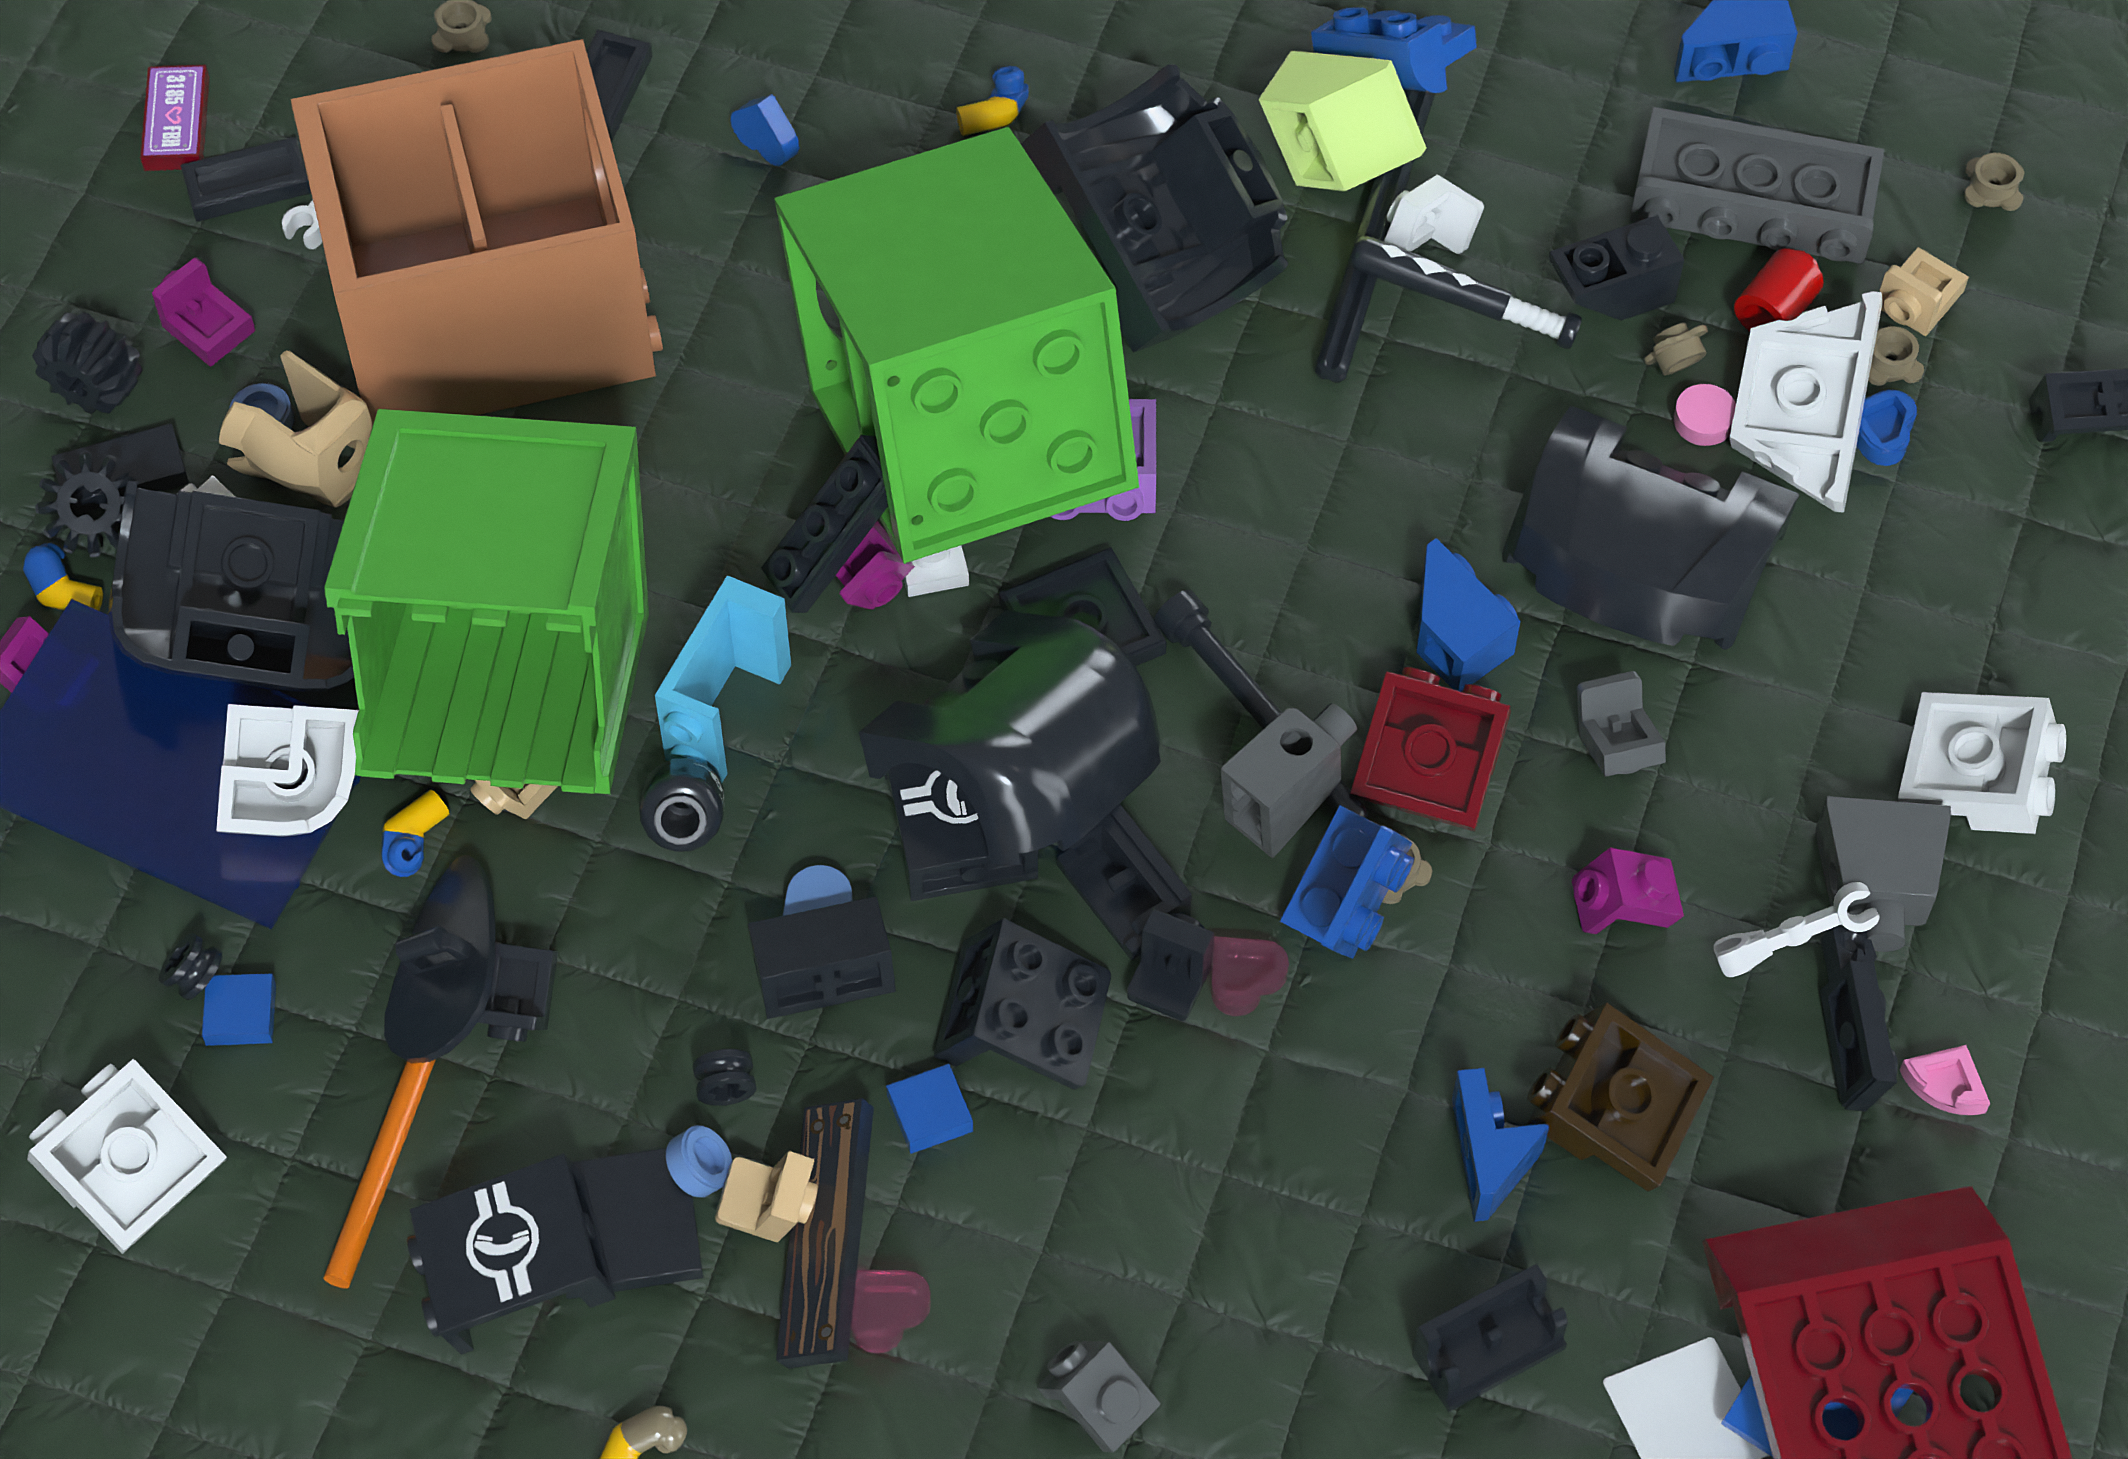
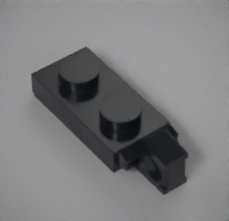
(1856, 1020)

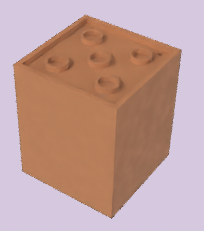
(478, 234)

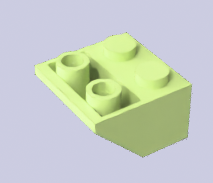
(1340, 119)

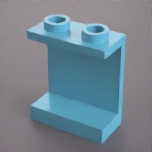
(740, 630)

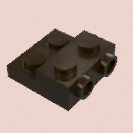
(1619, 1095)

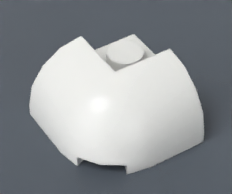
(285, 769)

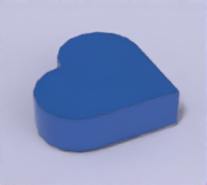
(765, 128)
(1886, 426)

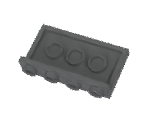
(1758, 185)

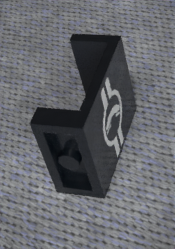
(944, 837)
(507, 1248)

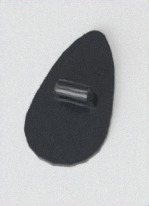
(444, 967)

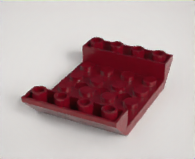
(1886, 1304)

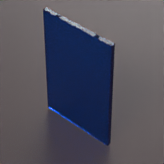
(136, 768)

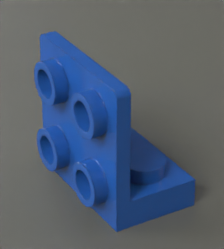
(1348, 883)

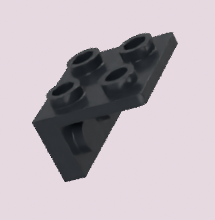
(1024, 1003)

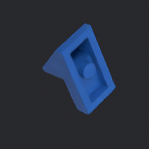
(1491, 1154)

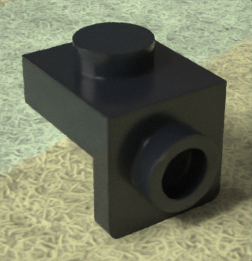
(1172, 964)
(520, 992)

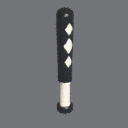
(1448, 285)

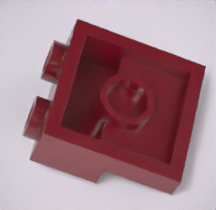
(1432, 748)

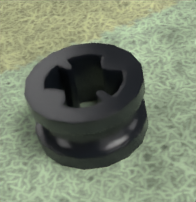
(190, 966)
(724, 1077)

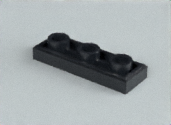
(829, 527)

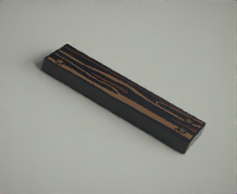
(826, 1247)

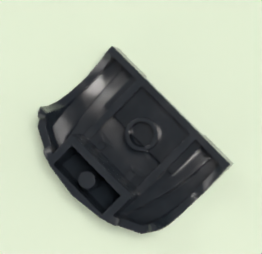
(1168, 203)
(1641, 540)

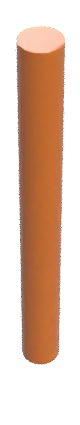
(377, 1174)

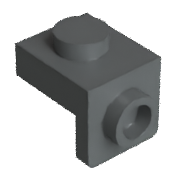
(1617, 726)
(1099, 1391)

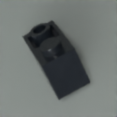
(1622, 269)

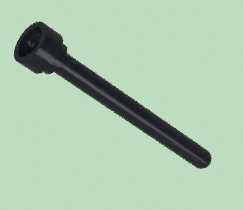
(1186, 621)

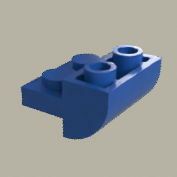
(1415, 46)

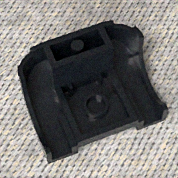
(228, 590)
(1033, 732)

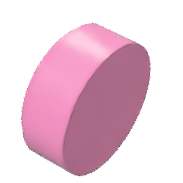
(1704, 414)

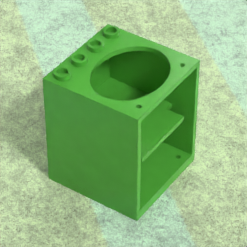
(968, 340)

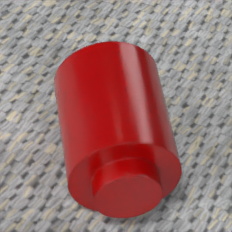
(1780, 289)

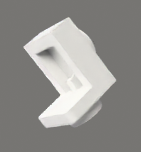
(1435, 212)

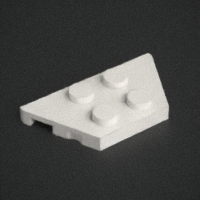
(1807, 396)

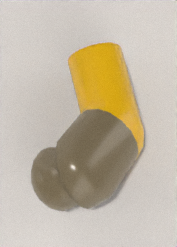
(646, 1429)

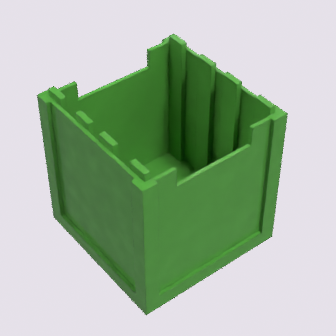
(493, 598)

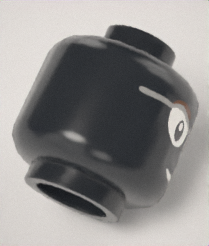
(682, 804)

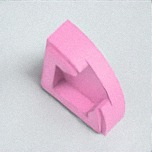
(1947, 1081)

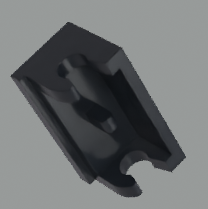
(2081, 402)
(1123, 879)
(822, 957)
(1490, 1338)

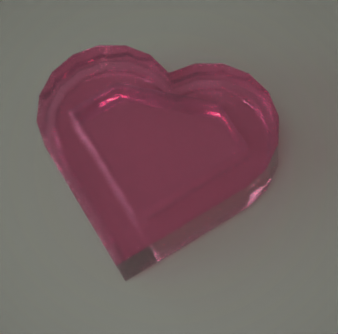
(1245, 972)
(886, 1306)

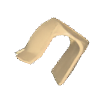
(306, 458)

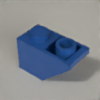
(1737, 40)
(1461, 622)

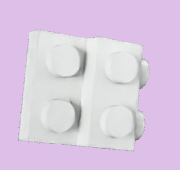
(1985, 759)
(123, 1153)

